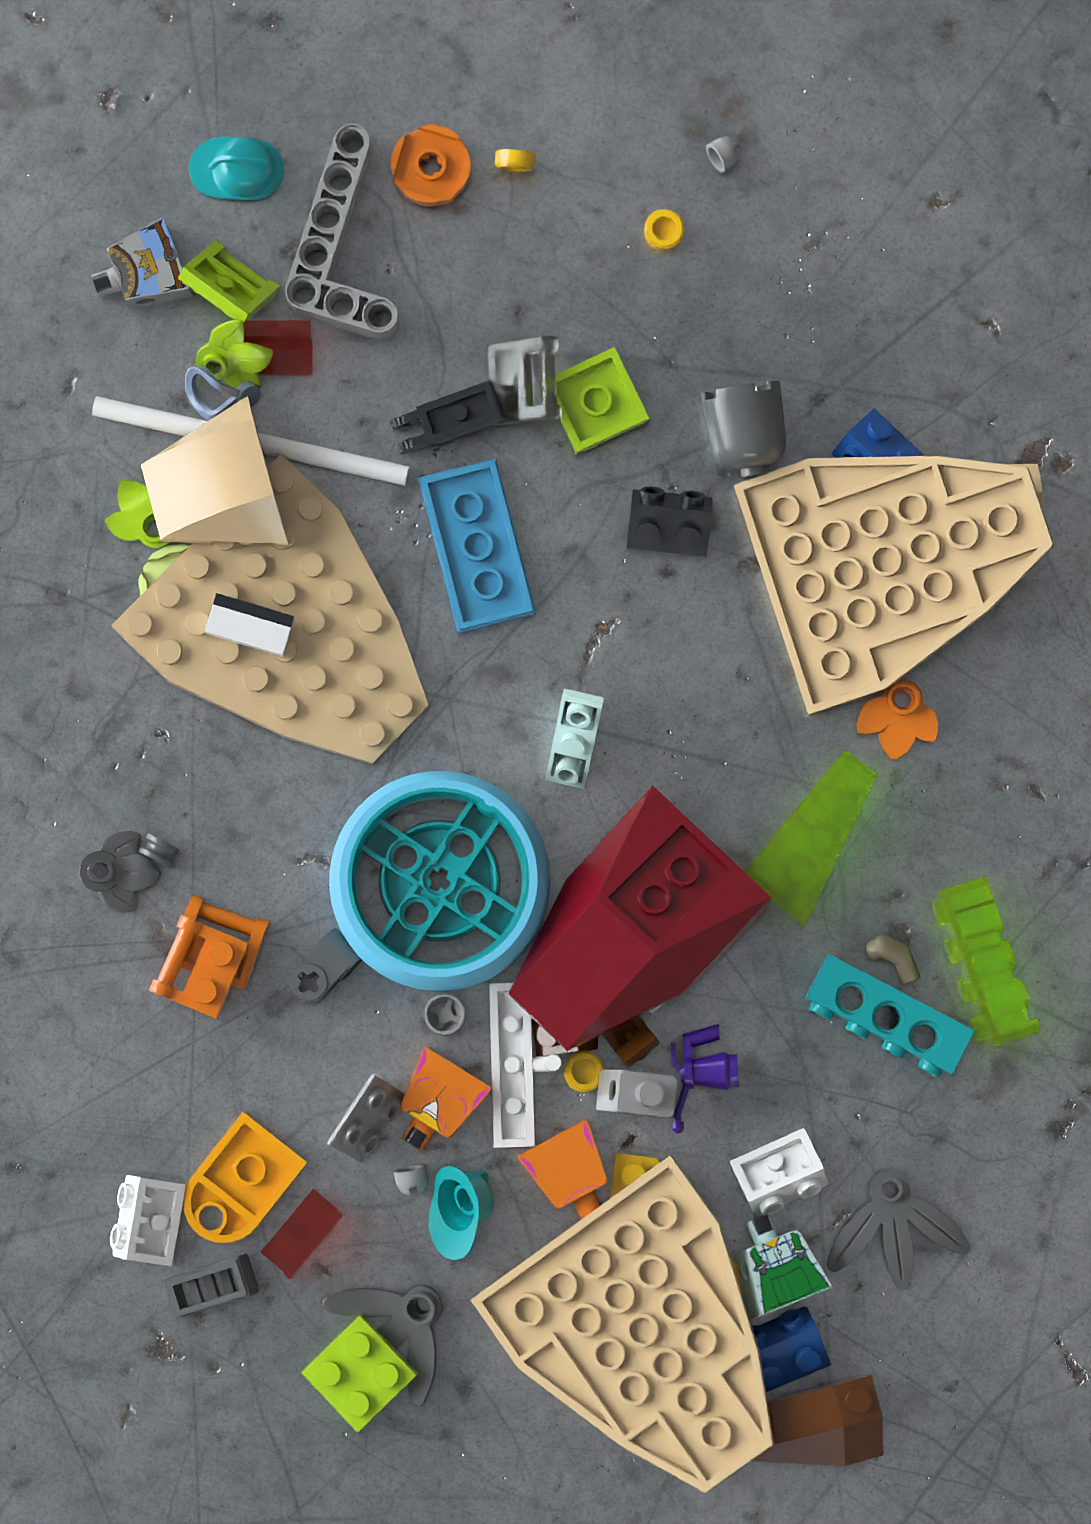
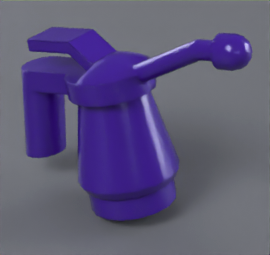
(712, 1071)

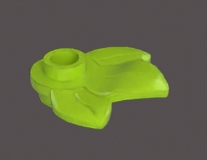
(237, 358)
(135, 515)

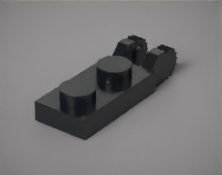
(451, 416)

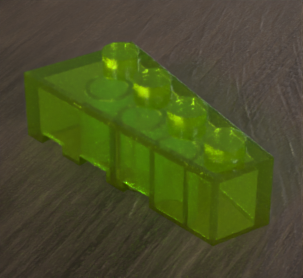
(808, 844)
(984, 963)

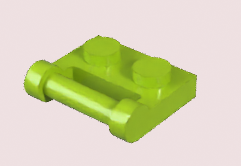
(228, 283)

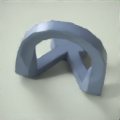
(245, 389)

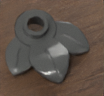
(125, 871)

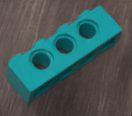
(949, 1035)

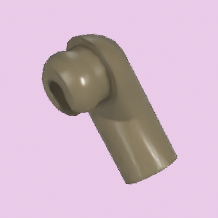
(896, 952)

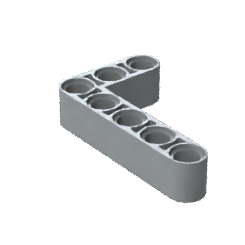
(331, 241)

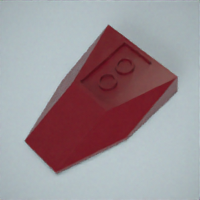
(635, 924)

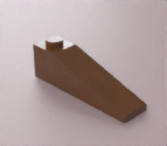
(827, 1425)

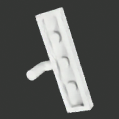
(513, 1069)

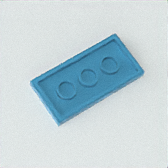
(477, 546)

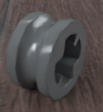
(159, 850)

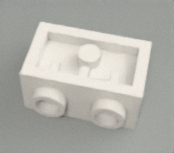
(780, 1173)
(147, 1220)

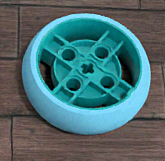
(400, 888)

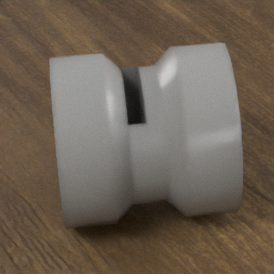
(444, 1009)

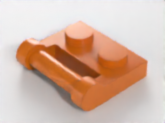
(255, 929)
(212, 972)

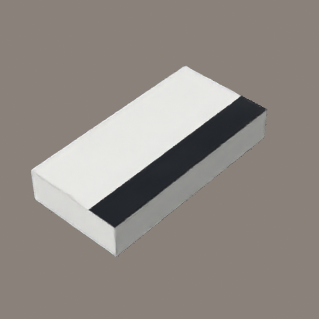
(249, 624)

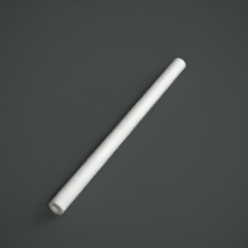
(270, 444)

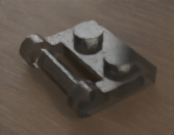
(512, 373)

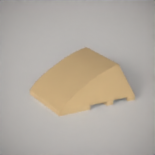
(215, 484)

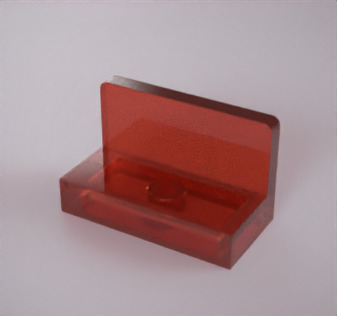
(290, 345)
(302, 1233)

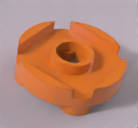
(418, 146)

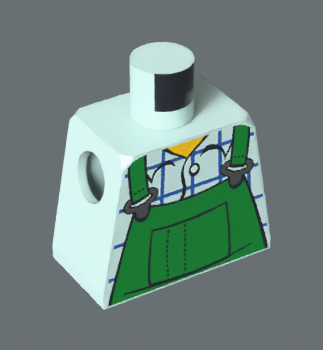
(777, 1269)

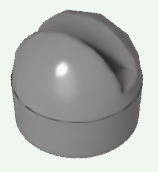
(722, 153)
(411, 1176)

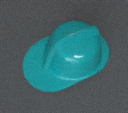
(236, 168)
(457, 1209)

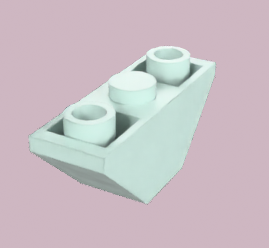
(574, 738)

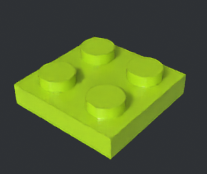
(598, 401)
(359, 1373)

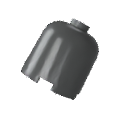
(745, 426)

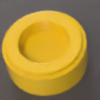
(515, 160)
(664, 230)
(583, 1071)

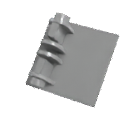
(366, 1118)

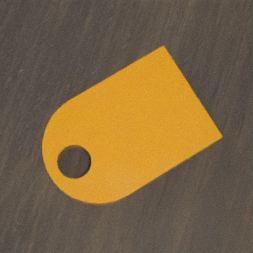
(242, 1179)

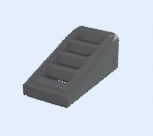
(244, 1276)

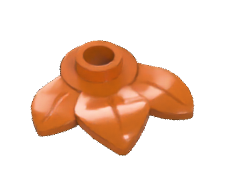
(897, 724)

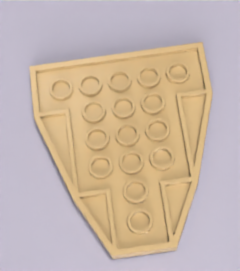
(886, 560)
(346, 661)
(643, 1329)

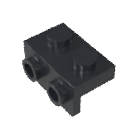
(669, 521)

